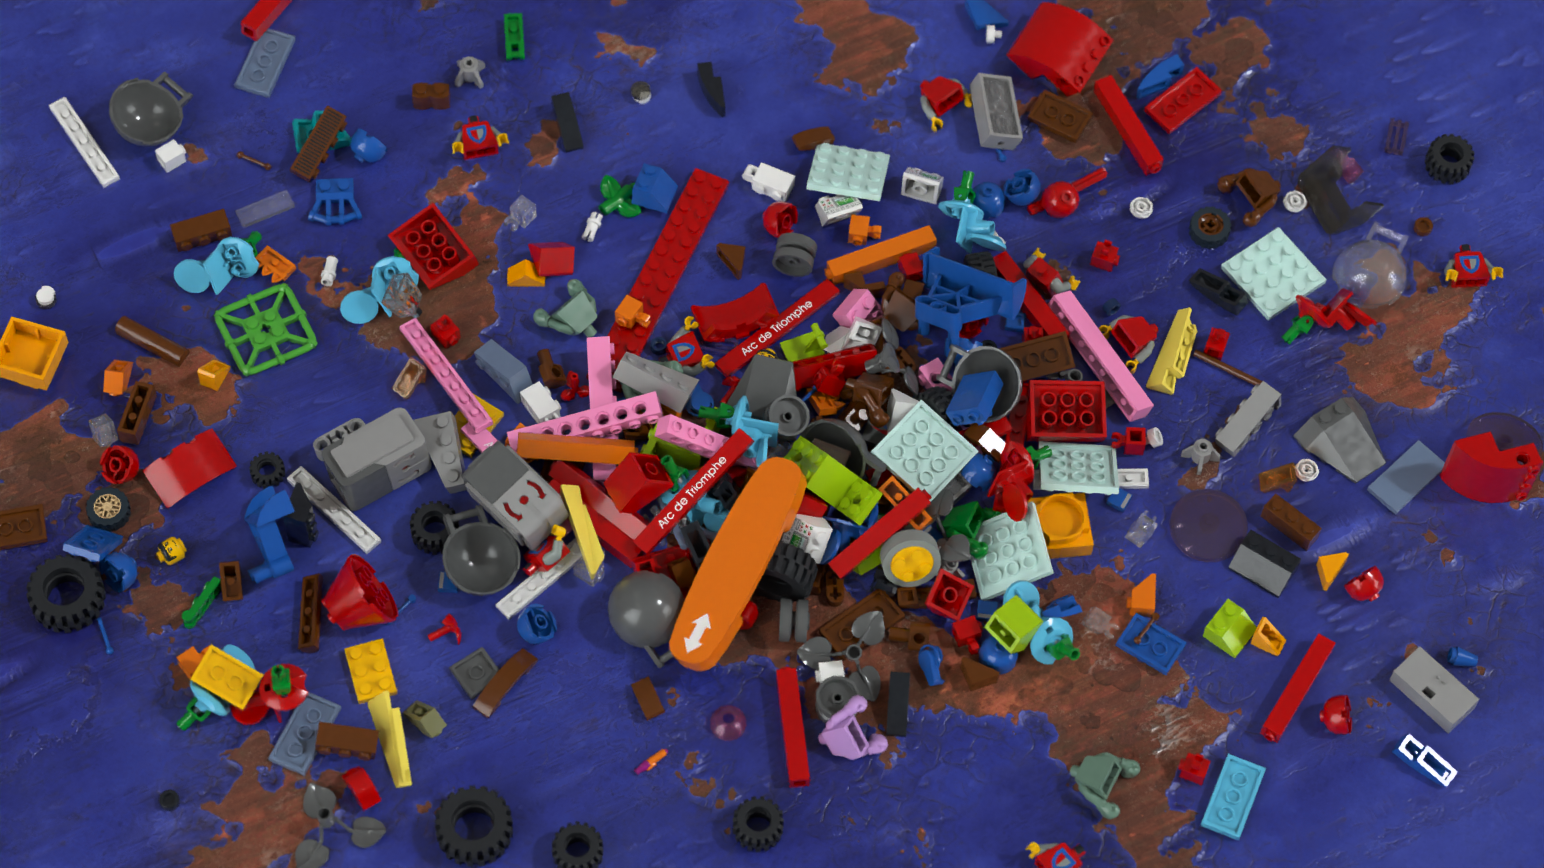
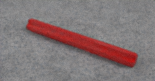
(1079, 184)

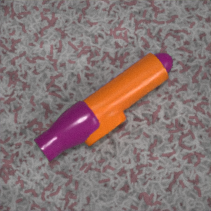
(651, 762)

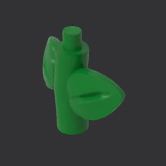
(617, 198)

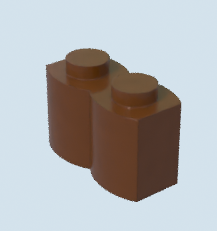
(431, 96)

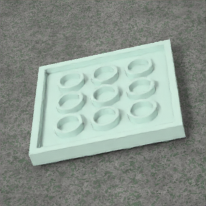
(848, 171)
(1273, 273)
(924, 451)
(1079, 468)
(1014, 553)

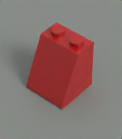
(637, 482)

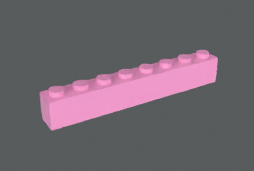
(1101, 356)
(601, 390)

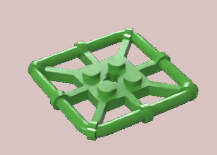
(260, 340)

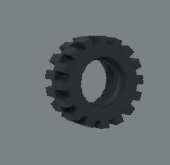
(263, 460)

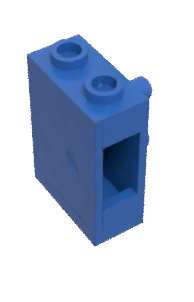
(975, 398)

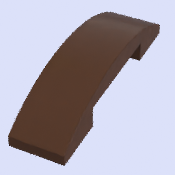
(915, 598)
(503, 681)

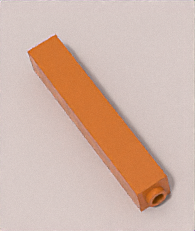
(880, 254)
(574, 448)

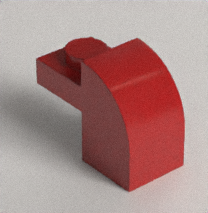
(361, 787)

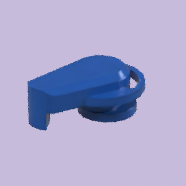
(698, 398)
(930, 662)

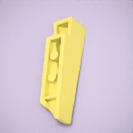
(1174, 354)
(582, 528)
(391, 737)

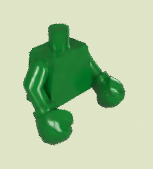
(967, 521)

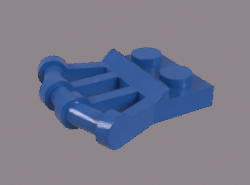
(334, 191)

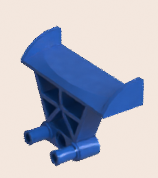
(963, 295)
(261, 518)

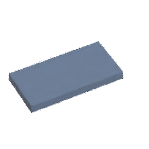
(265, 63)
(1406, 477)
(297, 742)

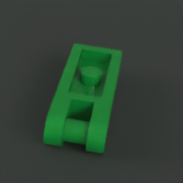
(514, 35)
(202, 603)

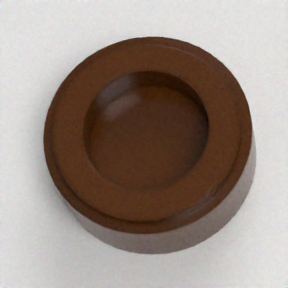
(1423, 226)

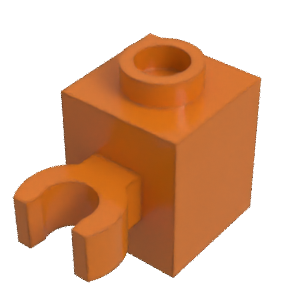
(860, 230)
(630, 312)
(190, 660)

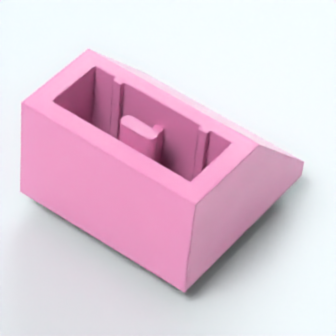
(860, 304)

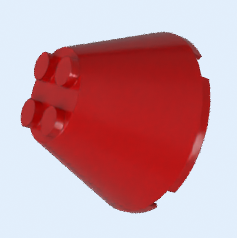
(358, 597)

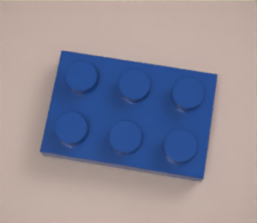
(92, 543)
(1157, 646)

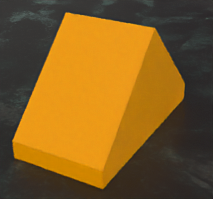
(524, 275)
(213, 374)
(1329, 567)
(1268, 637)

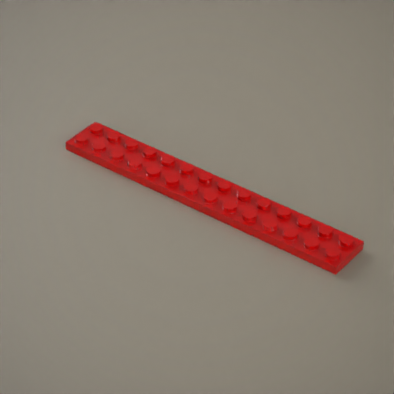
(669, 260)

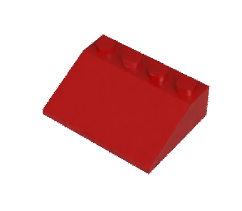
(433, 248)
(1066, 411)

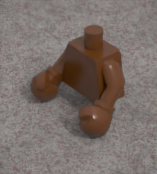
(1257, 187)
(898, 305)
(874, 392)
(855, 413)

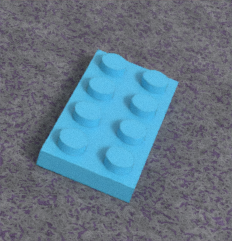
(1233, 797)

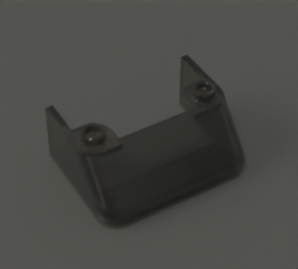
(1325, 197)

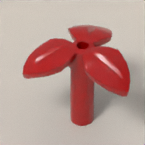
(729, 381)
(573, 383)
(450, 626)

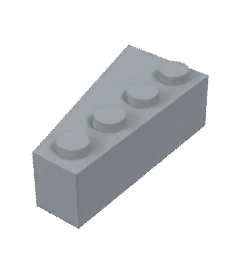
(647, 376)
(1248, 418)
(444, 448)

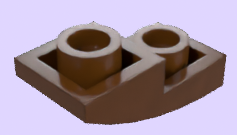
(810, 138)
(647, 698)

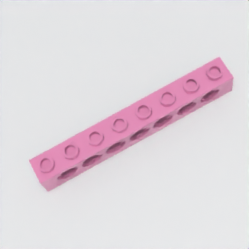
(595, 416)

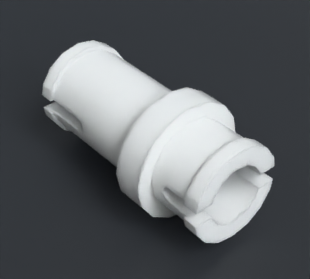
(592, 225)
(328, 273)

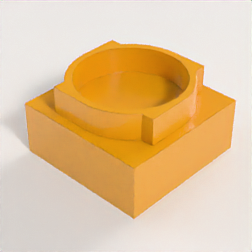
(31, 353)
(1065, 524)

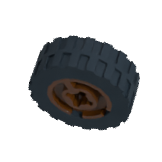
(1209, 227)

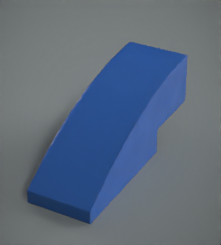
(1160, 76)
(1424, 760)

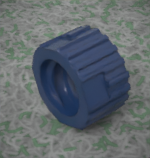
(1111, 307)
(655, 341)

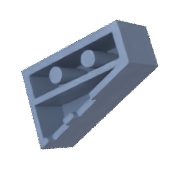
(503, 369)

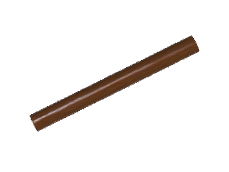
(1227, 368)

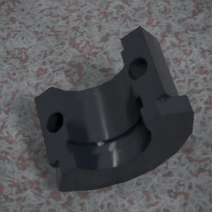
(881, 582)

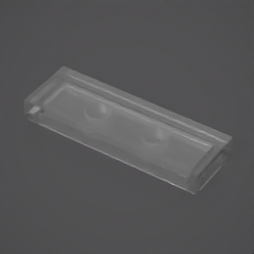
(265, 209)

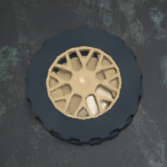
(108, 509)

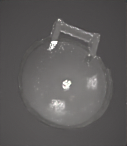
(1372, 269)

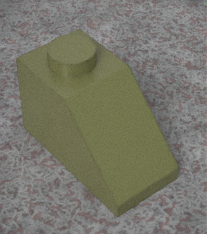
(425, 719)

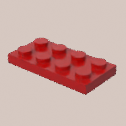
(1183, 100)

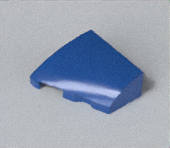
(984, 14)
(1062, 607)

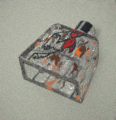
(403, 296)

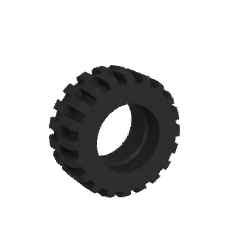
(57, 572)
(788, 574)
(468, 802)

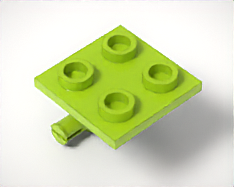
(805, 345)

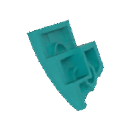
(303, 128)

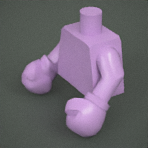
(845, 735)

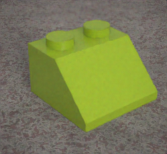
(1230, 628)

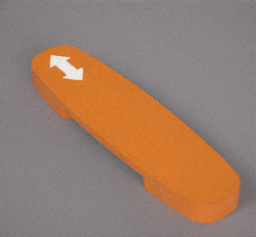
(736, 563)

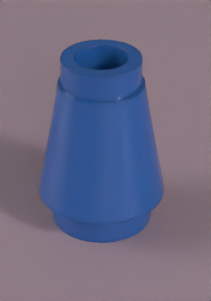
(1461, 657)

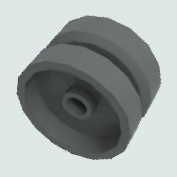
(794, 254)
(794, 410)
(794, 620)
(833, 696)

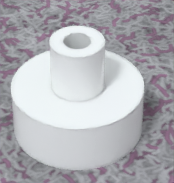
(991, 34)
(1154, 437)

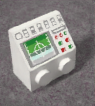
(922, 185)
(837, 208)
(809, 534)

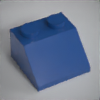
(654, 189)

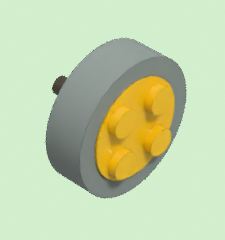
(910, 558)

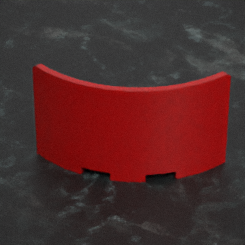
(736, 317)
(189, 467)

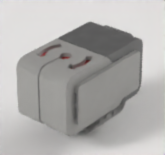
(373, 457)
(514, 495)

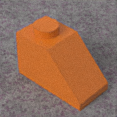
(117, 377)
(1143, 597)

